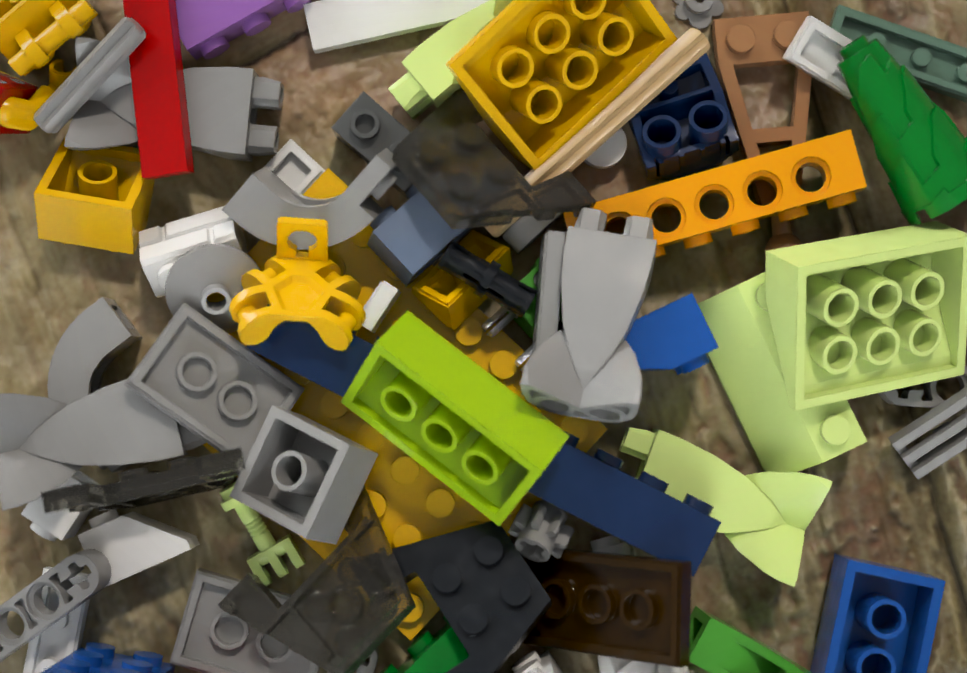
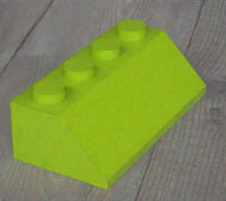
(453, 417)

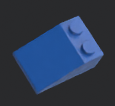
(672, 338)

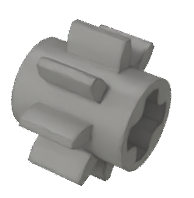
(541, 531)

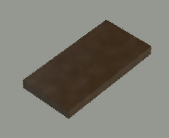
(616, 606)

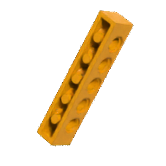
(831, 155)

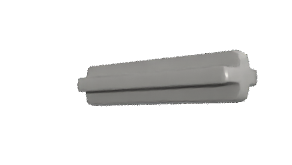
(90, 75)

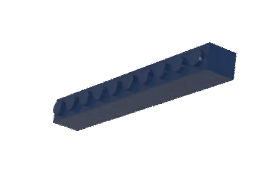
(573, 480)

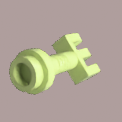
(269, 549)

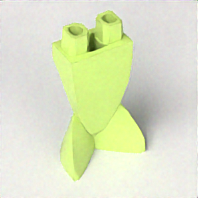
(427, 75)
(757, 511)

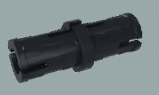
(487, 279)

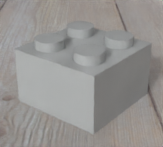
(303, 475)

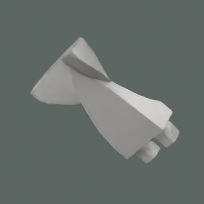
(219, 107)
(588, 364)
(51, 441)

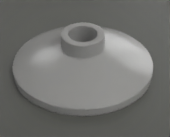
(204, 272)

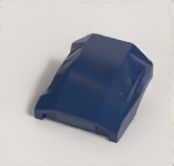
(686, 126)

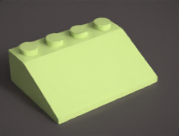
(868, 312)

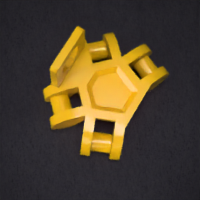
(299, 289)

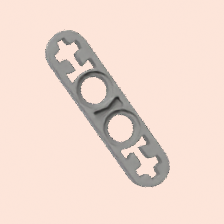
(30, 605)

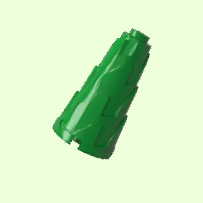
(909, 132)

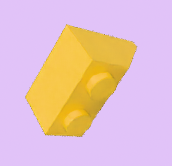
(94, 199)

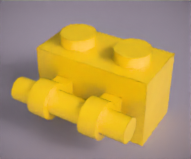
(37, 28)

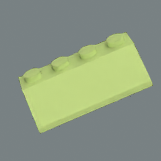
(756, 388)

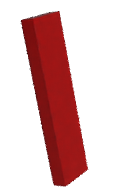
(159, 91)

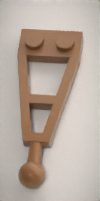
(761, 43)

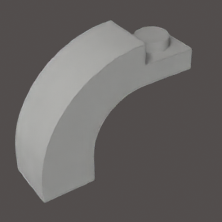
(267, 198)
(87, 352)

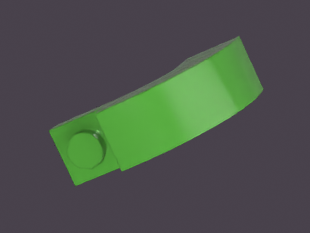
(726, 649)

